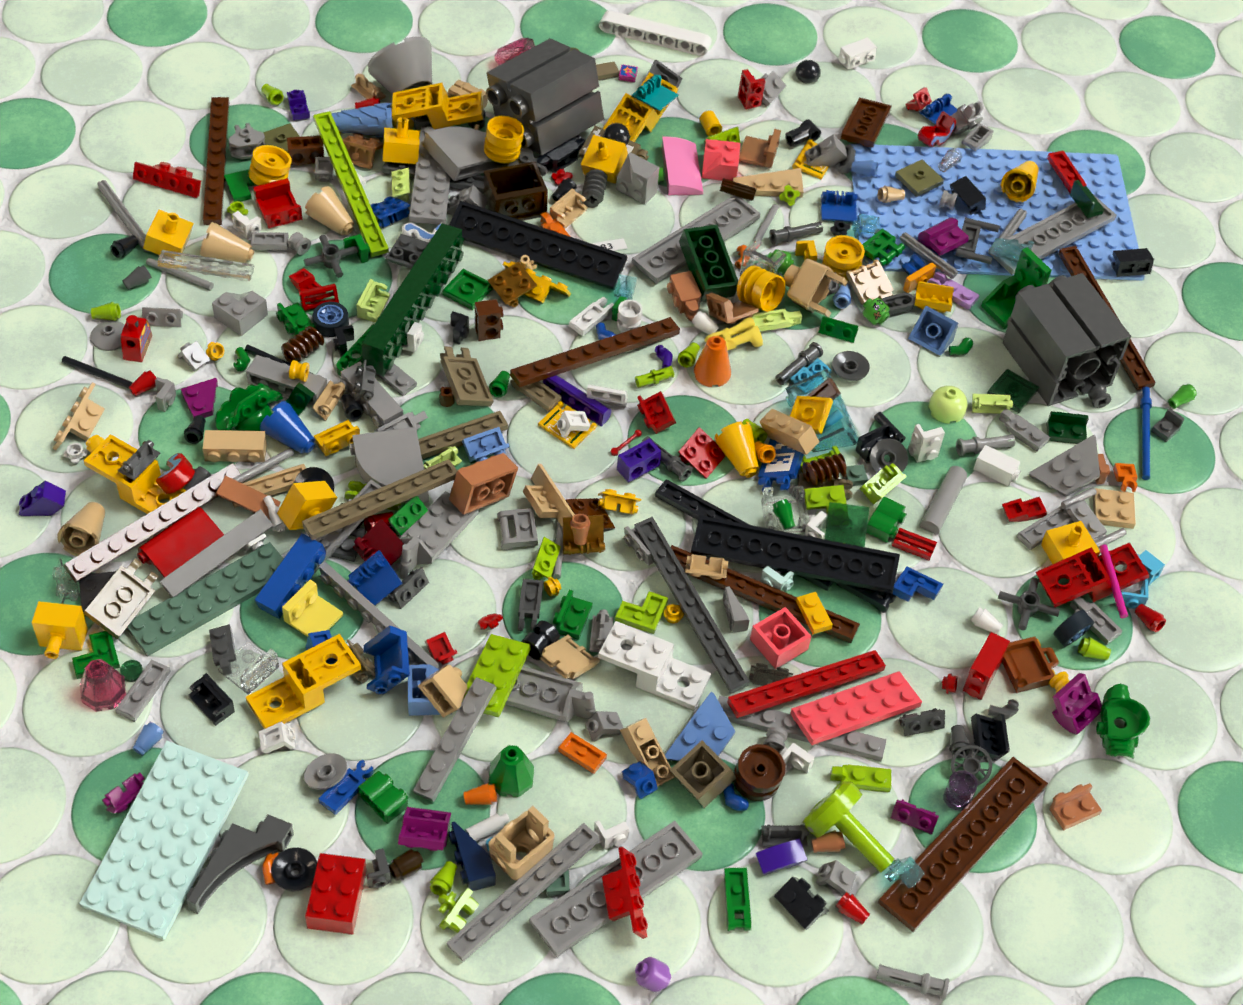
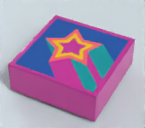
(628, 73)

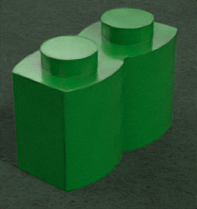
(885, 519)
(383, 796)

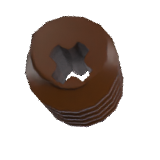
(301, 344)
(824, 469)

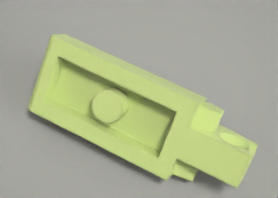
(776, 319)

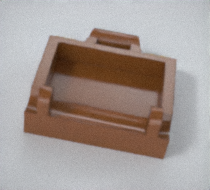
(1028, 665)

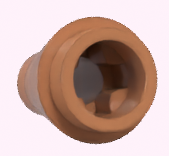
(580, 526)
(829, 842)

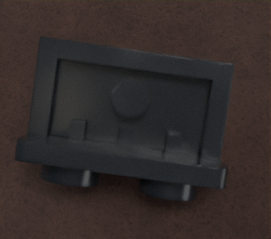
(990, 735)
(801, 901)

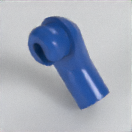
(602, 332)
(734, 801)

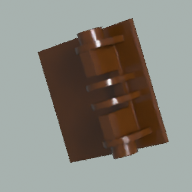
(590, 507)

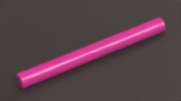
(1114, 582)

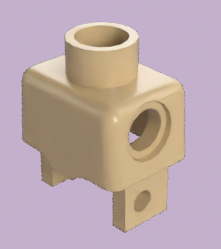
(811, 285)
(524, 834)

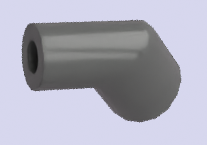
(1008, 710)

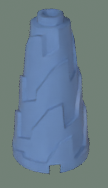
(365, 120)

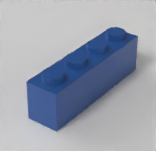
(291, 575)

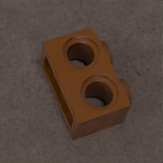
(305, 149)
(488, 319)

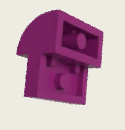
(943, 236)
(1076, 704)
(425, 829)

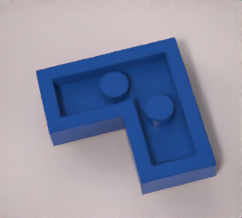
(914, 581)

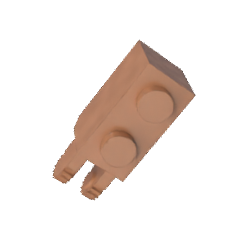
(685, 293)

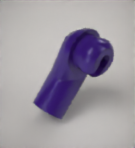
(664, 355)

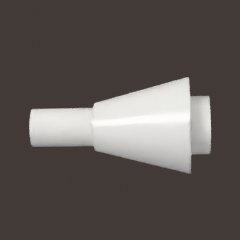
(278, 524)

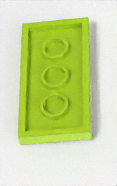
(500, 666)

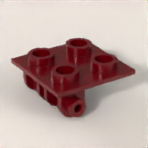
(379, 538)

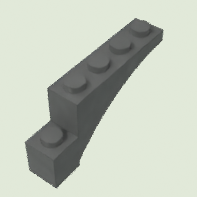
(237, 850)

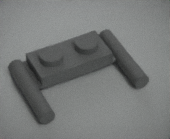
(972, 229)

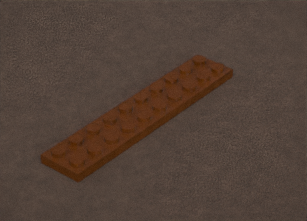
(964, 843)

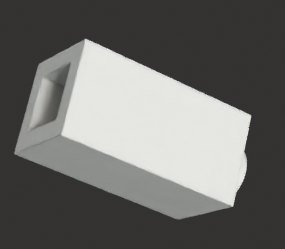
(857, 53)
(997, 465)

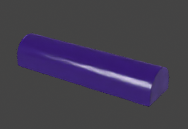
(578, 400)

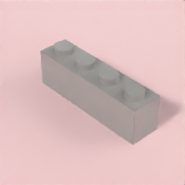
(276, 376)
(381, 407)

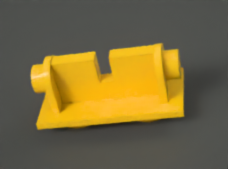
(611, 499)

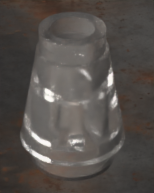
(950, 159)

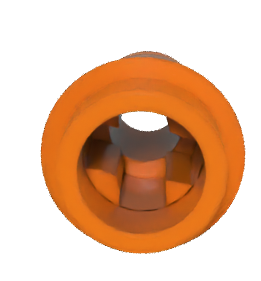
(481, 795)

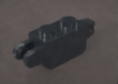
(562, 155)

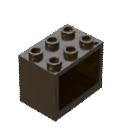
(516, 191)

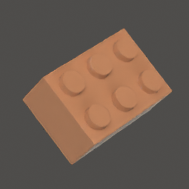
(483, 483)

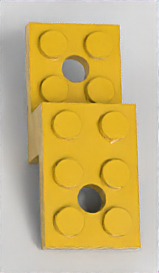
(434, 103)
(636, 114)
(141, 492)
(303, 682)

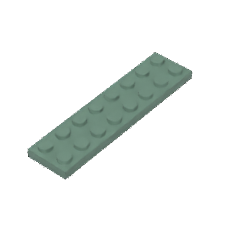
(204, 600)

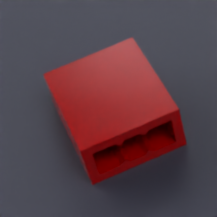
(986, 665)

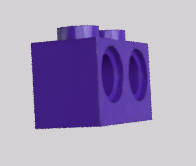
(638, 460)

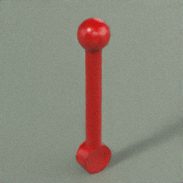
(614, 451)

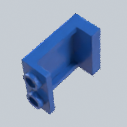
(390, 659)

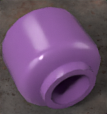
(652, 974)

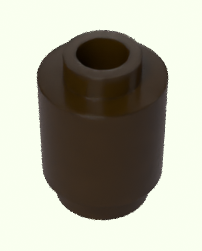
(405, 864)

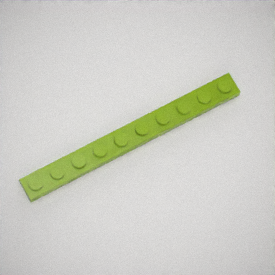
(350, 183)

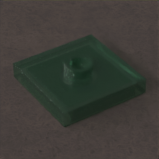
(1016, 386)
(847, 523)

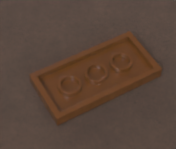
(866, 122)

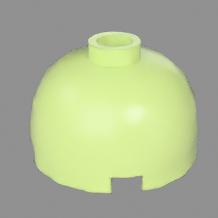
(948, 404)

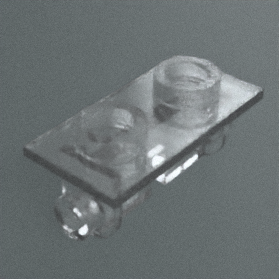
(65, 587)

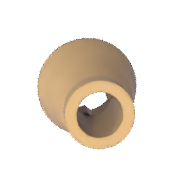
(890, 194)

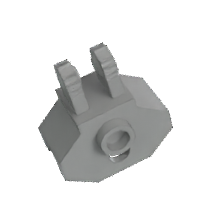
(968, 117)
(245, 141)

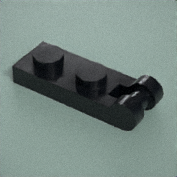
(871, 596)

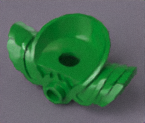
(246, 408)
(1136, 720)

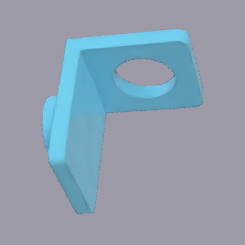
(1134, 600)

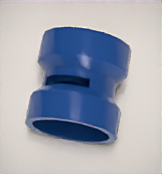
(909, 267)

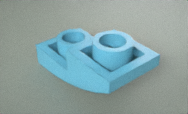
(812, 369)

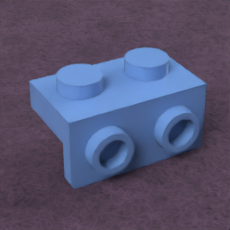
(485, 444)

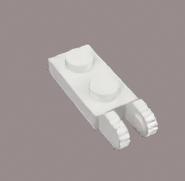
(591, 316)

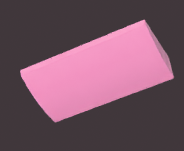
(681, 167)

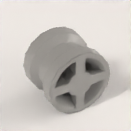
(948, 200)
(299, 243)
(776, 738)

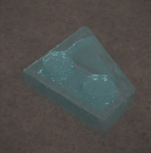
(1009, 249)

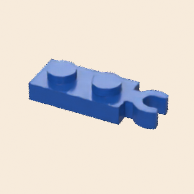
(339, 795)

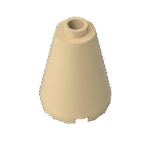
(329, 211)
(225, 245)
(82, 529)

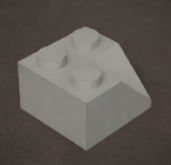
(638, 178)
(240, 311)

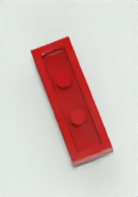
(1065, 169)

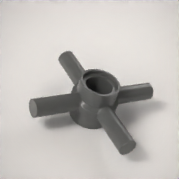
(331, 256)
(1028, 603)

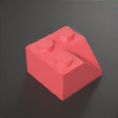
(720, 160)
(780, 637)

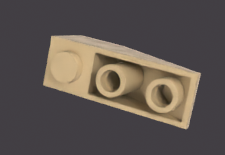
(647, 750)

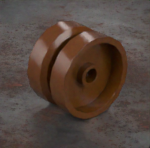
(759, 772)

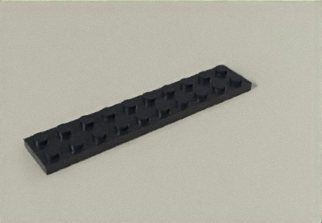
(540, 244)
(796, 553)

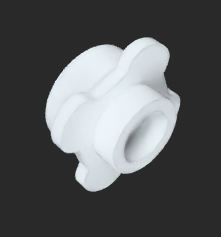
(75, 452)

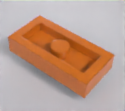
(582, 752)

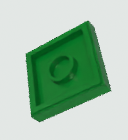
(467, 289)

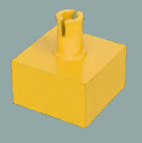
(401, 144)
(605, 156)
(168, 233)
(305, 501)
(1067, 541)
(59, 627)

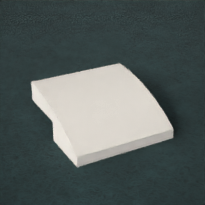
(607, 395)

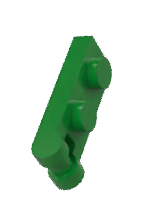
(737, 898)

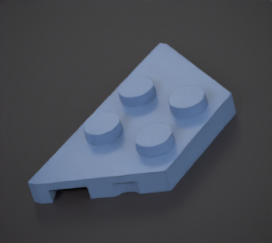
(707, 724)

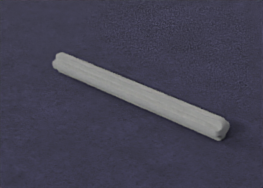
(122, 212)

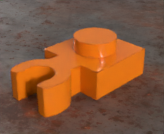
(1127, 475)

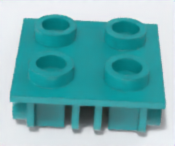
(654, 93)

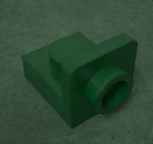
(300, 398)

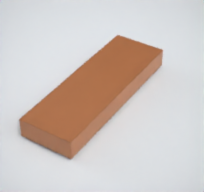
(244, 496)

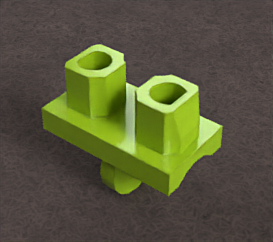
(464, 902)

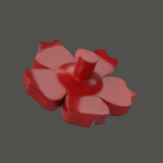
(560, 175)
(490, 620)

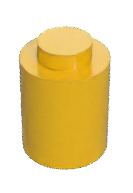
(710, 123)

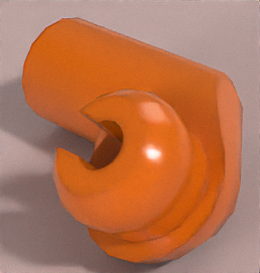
(740, 249)
(267, 868)

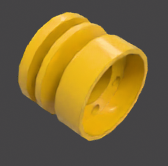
(503, 139)
(761, 288)

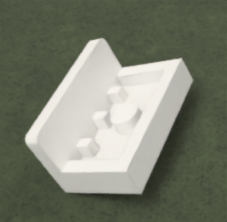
(925, 444)

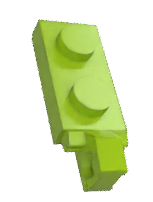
(863, 777)

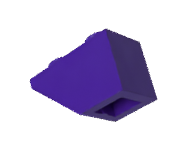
(42, 500)

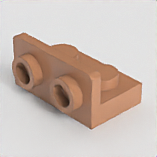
(1074, 806)

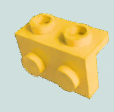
(934, 296)
(336, 437)

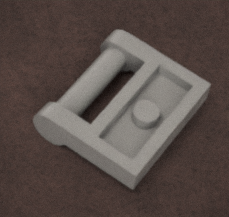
(524, 528)

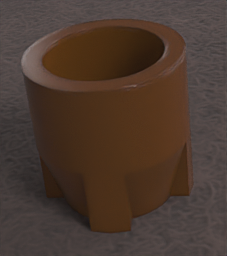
(446, 397)

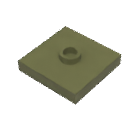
(279, 135)
(919, 177)

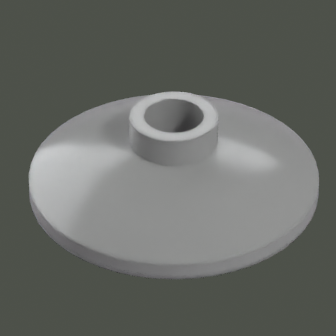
(107, 335)
(325, 771)

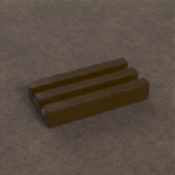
(738, 189)

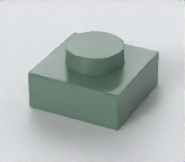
(856, 474)
(560, 886)

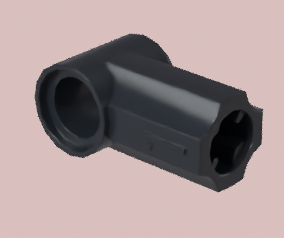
(806, 131)

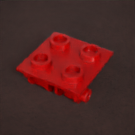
(701, 453)

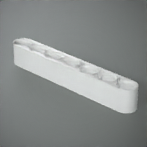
(655, 33)

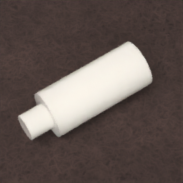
(487, 827)

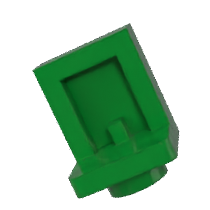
(363, 247)

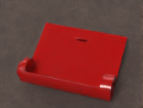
(180, 542)

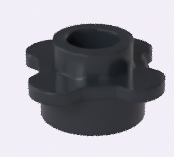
(840, 228)

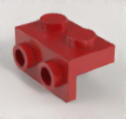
(656, 411)

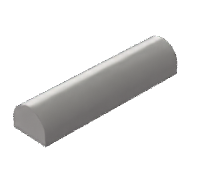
(944, 499)

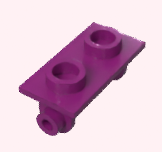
(118, 799)
(912, 816)

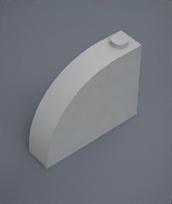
(459, 151)
(388, 456)

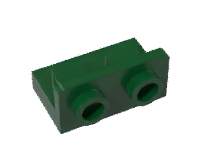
(1067, 427)

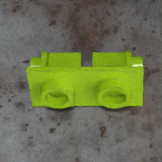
(730, 135)
(545, 559)

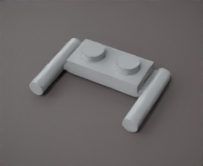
(1080, 511)

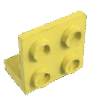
(309, 611)

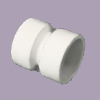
(629, 315)

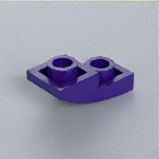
(298, 104)
(781, 856)

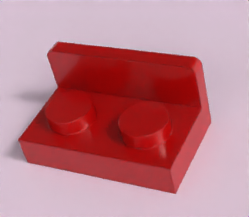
(750, 90)

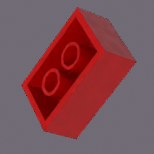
(336, 893)

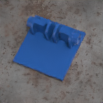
(933, 110)
(838, 206)
(390, 210)
(375, 578)

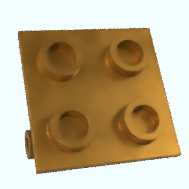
(512, 284)
(594, 539)

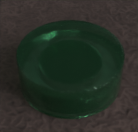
(131, 670)

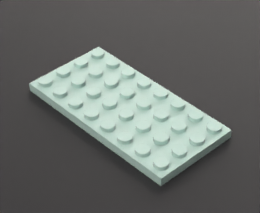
(164, 840)

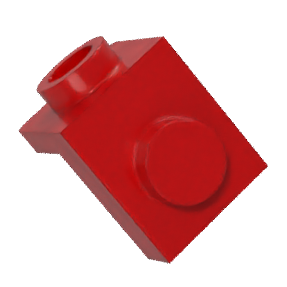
(920, 100)
(440, 648)

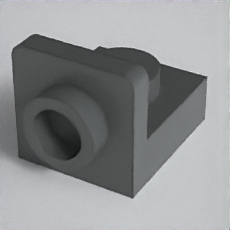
(1168, 425)
(381, 873)

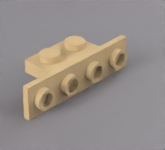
(83, 420)
(546, 497)

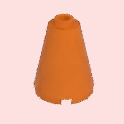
(713, 363)

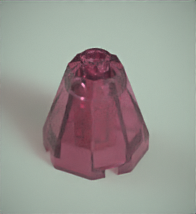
(513, 49)
(102, 686)

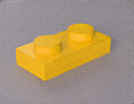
(814, 613)

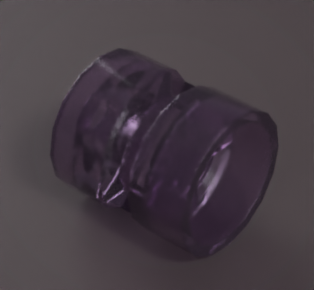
(960, 790)

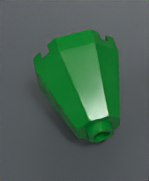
(511, 772)

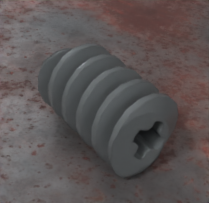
(594, 188)

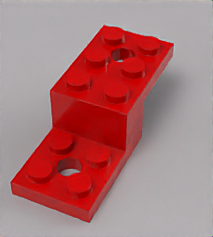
(1088, 575)

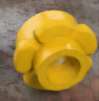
(219, 351)
(552, 586)
(673, 617)

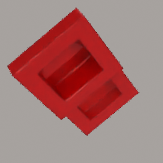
(304, 280)
(1023, 511)

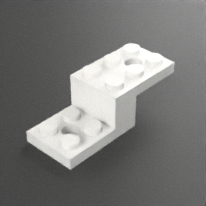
(654, 665)

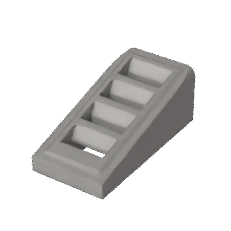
(978, 137)
(735, 613)

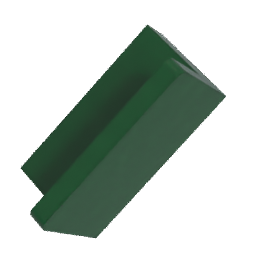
(1086, 200)

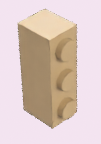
(789, 431)
(234, 446)

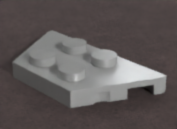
(1071, 468)

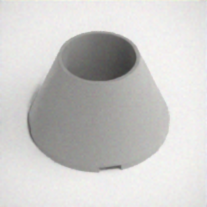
(403, 65)

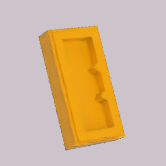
(922, 274)

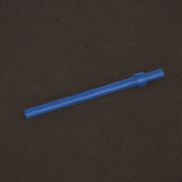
(1146, 405)

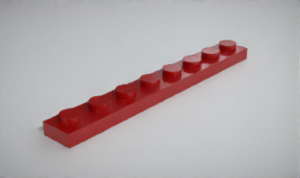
(805, 684)

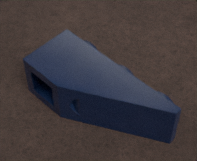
(475, 861)

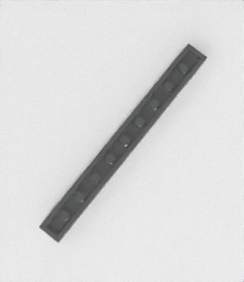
(692, 605)

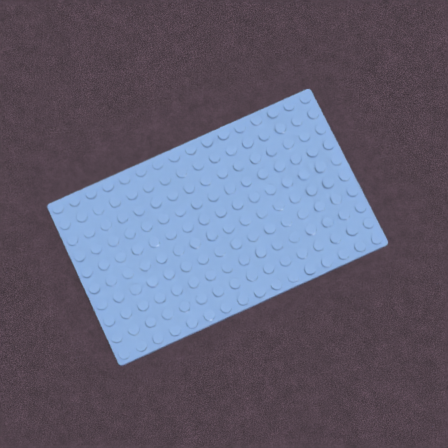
(985, 170)

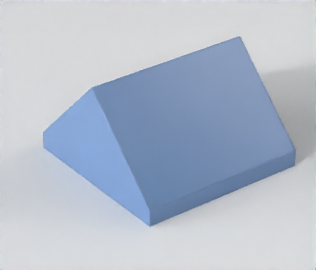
(934, 331)

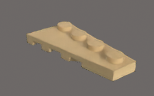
(774, 182)

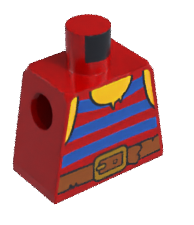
(135, 332)

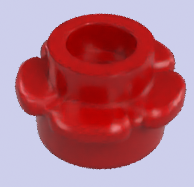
(950, 683)

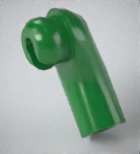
(964, 347)
(243, 360)

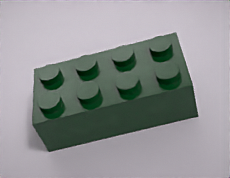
(709, 261)

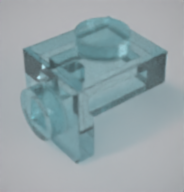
(867, 224)
(625, 287)
(906, 870)

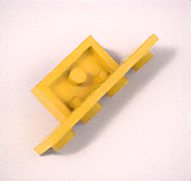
(543, 285)

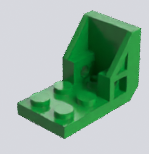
(1001, 300)

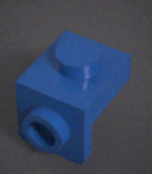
(641, 778)

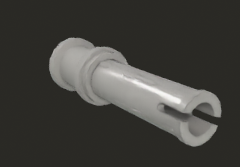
(976, 444)
(924, 983)

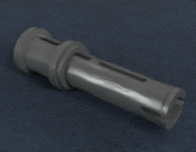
(788, 233)
(804, 359)
(673, 463)

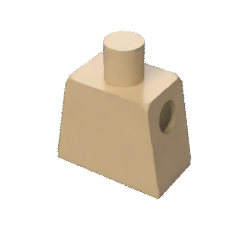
(445, 689)

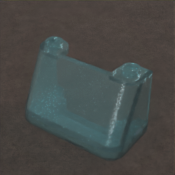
(842, 432)

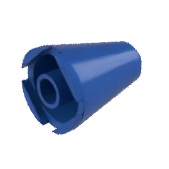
(288, 428)

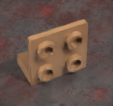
(362, 149)
(760, 151)
(727, 311)

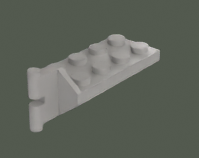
(432, 533)
(551, 696)

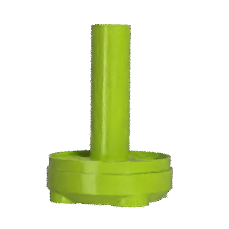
(835, 811)

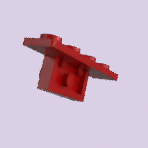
(168, 177)
(623, 894)

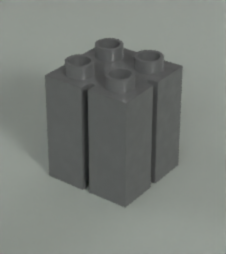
(547, 93)
(1065, 338)

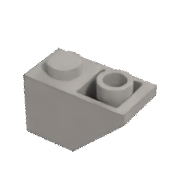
(826, 153)
(470, 195)

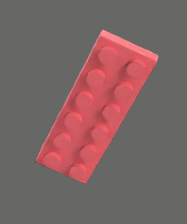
(855, 708)

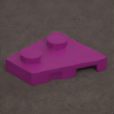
(201, 398)

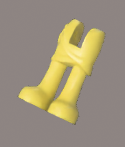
(751, 334)

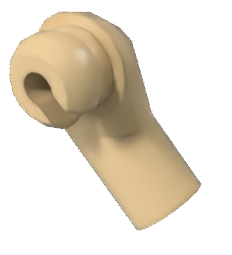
(526, 263)

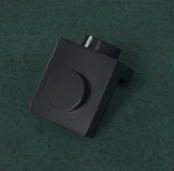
(461, 326)
(342, 336)

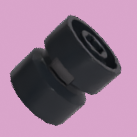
(541, 636)

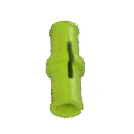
(654, 376)

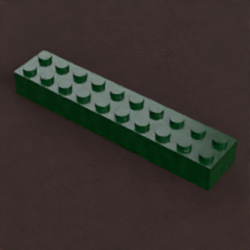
(413, 298)

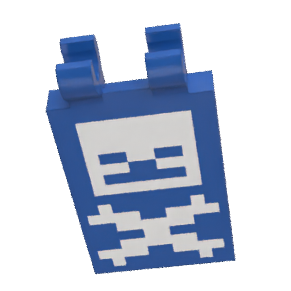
(782, 468)

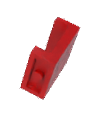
(277, 203)

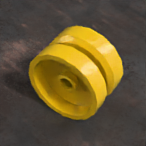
(269, 164)
(843, 254)

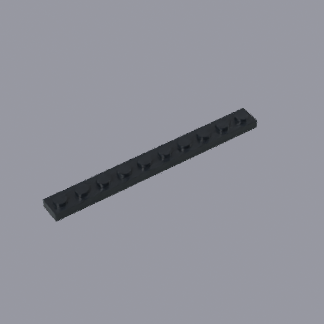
(696, 506)

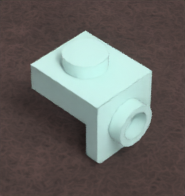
(775, 580)

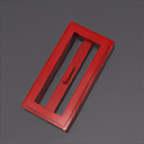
(302, 294)
(915, 541)

